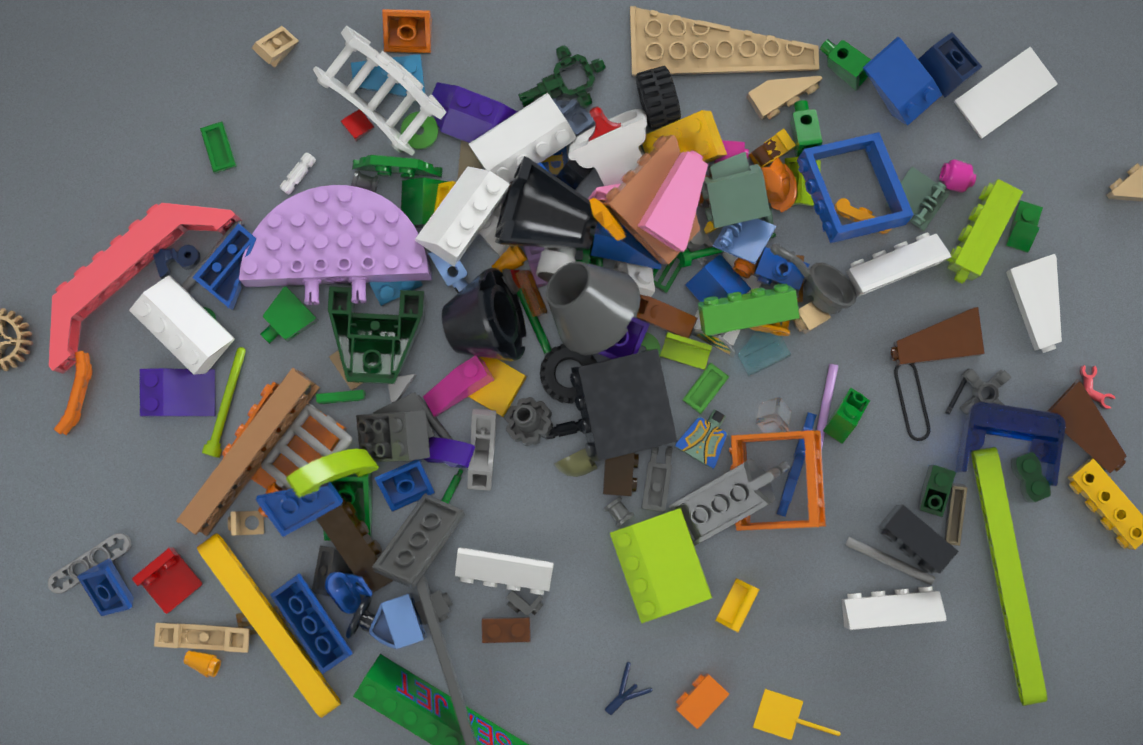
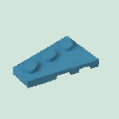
(378, 75)

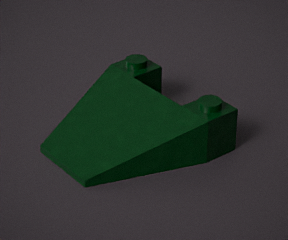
(374, 344)

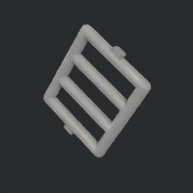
(295, 428)

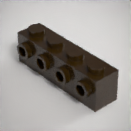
(354, 543)

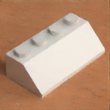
(531, 132)
(462, 214)
(898, 264)
(182, 325)
(503, 569)
(892, 609)

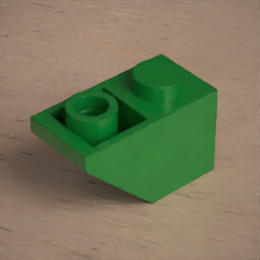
(846, 415)

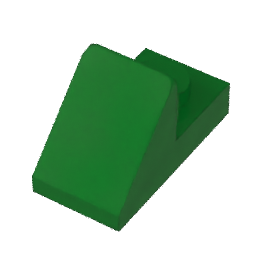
(1024, 226)

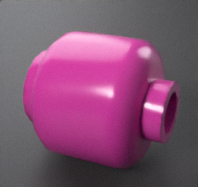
(957, 175)

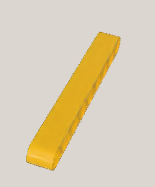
(269, 625)

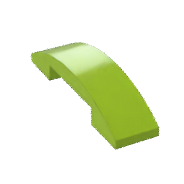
(329, 468)

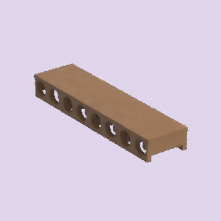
(247, 452)

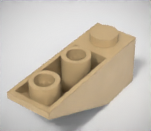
(776, 93)

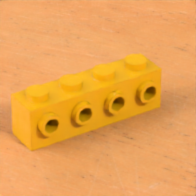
(1109, 502)

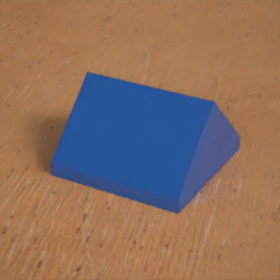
(716, 280)
(405, 484)
(106, 588)

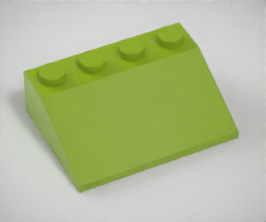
(661, 565)

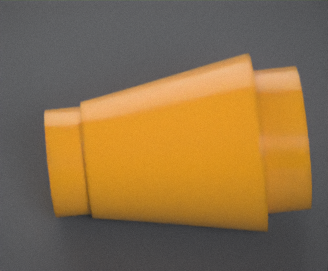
(510, 259)
(203, 663)

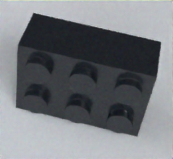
(917, 539)

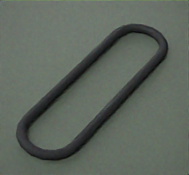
(903, 405)

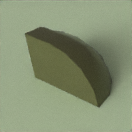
(576, 464)

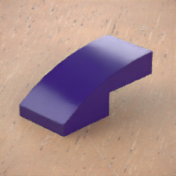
(450, 452)

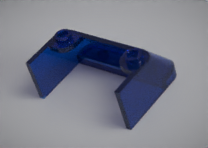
(1042, 428)

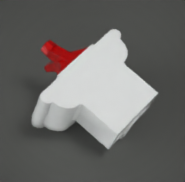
(611, 144)

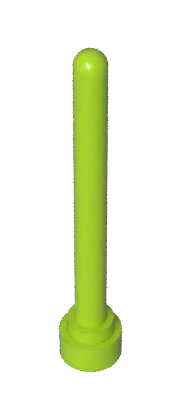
(213, 446)

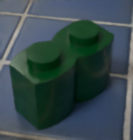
(1032, 483)

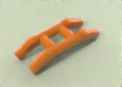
(77, 395)

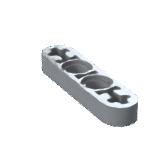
(88, 561)

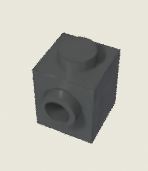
(442, 605)

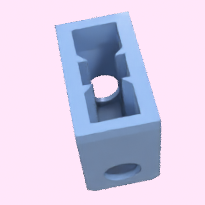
(458, 280)

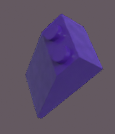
(177, 393)

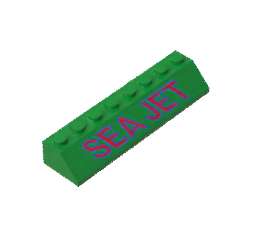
(423, 707)

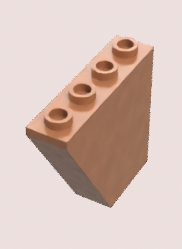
(637, 191)

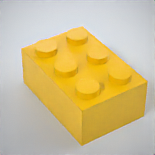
(694, 133)

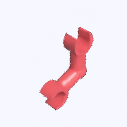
(1088, 385)

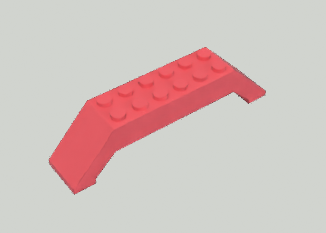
(117, 266)

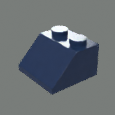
(949, 64)

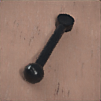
(956, 396)

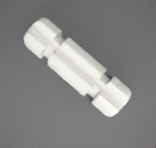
(297, 173)

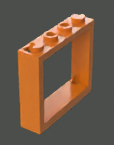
(813, 471)

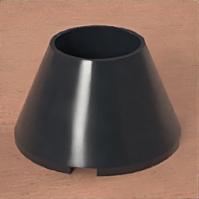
(485, 319)

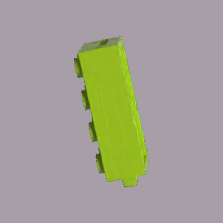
(984, 230)

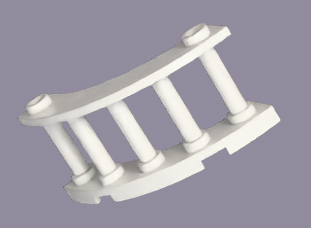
(396, 74)

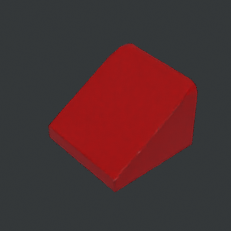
(357, 124)

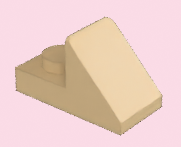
(275, 46)

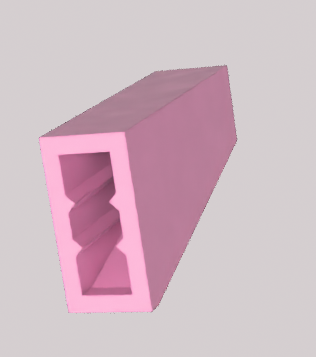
(675, 204)

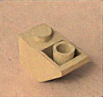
(1129, 188)
(810, 318)

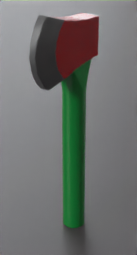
(514, 286)

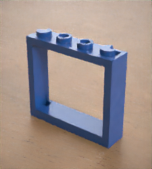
(886, 177)

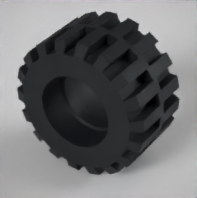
(658, 97)
(548, 370)

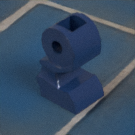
(186, 257)

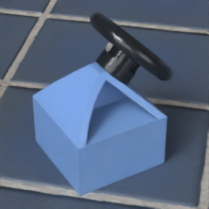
(394, 624)

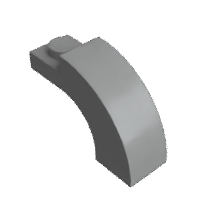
(483, 438)

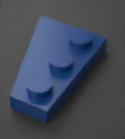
(290, 512)

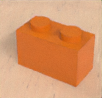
(701, 700)

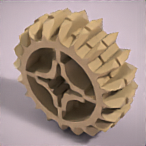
(19, 342)

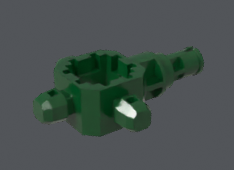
(555, 85)

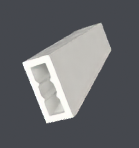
(1038, 300)

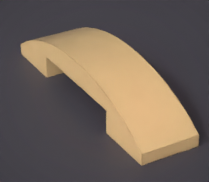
(202, 637)

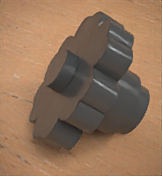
(528, 421)

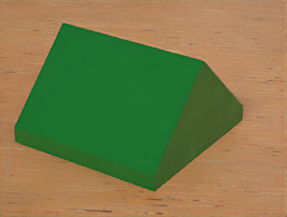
(419, 199)

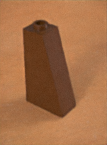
(946, 340)
(1088, 427)

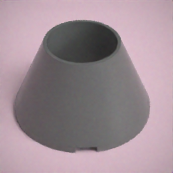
(591, 305)

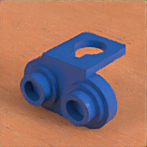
(345, 590)

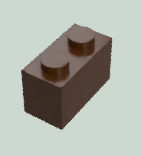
(506, 629)

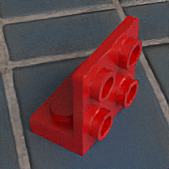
(168, 580)

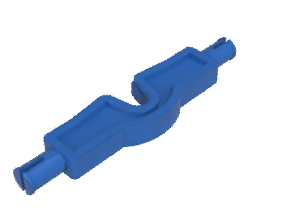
(795, 469)

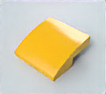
(502, 391)

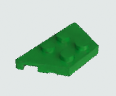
(405, 166)

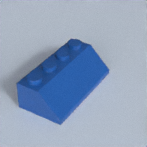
(311, 623)

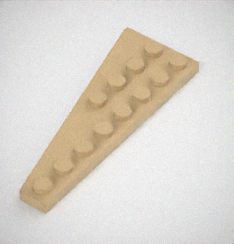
(711, 48)

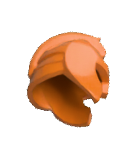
(780, 185)

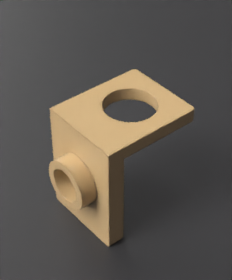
(237, 525)

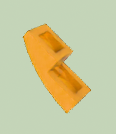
(607, 219)

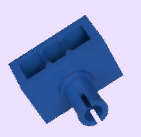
(777, 270)

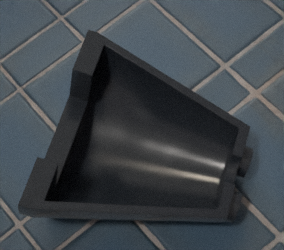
(544, 212)

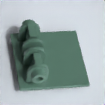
(923, 196)

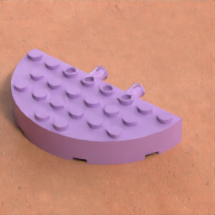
(334, 239)

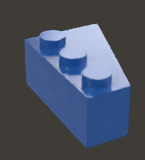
(222, 269)

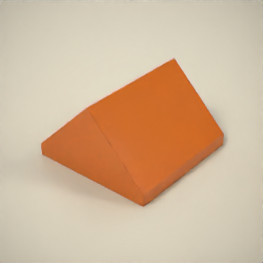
(407, 31)

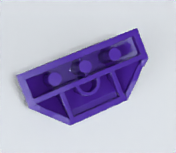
(467, 112)

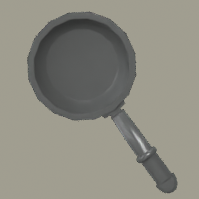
(824, 282)

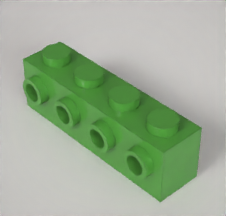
(748, 310)

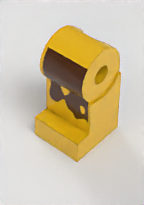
(773, 148)

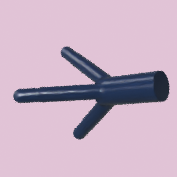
(624, 696)

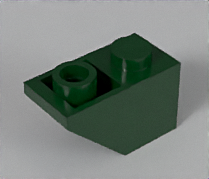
(936, 490)

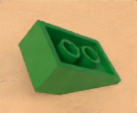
(359, 493)

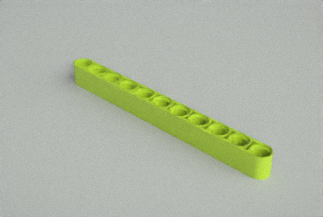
(1009, 576)

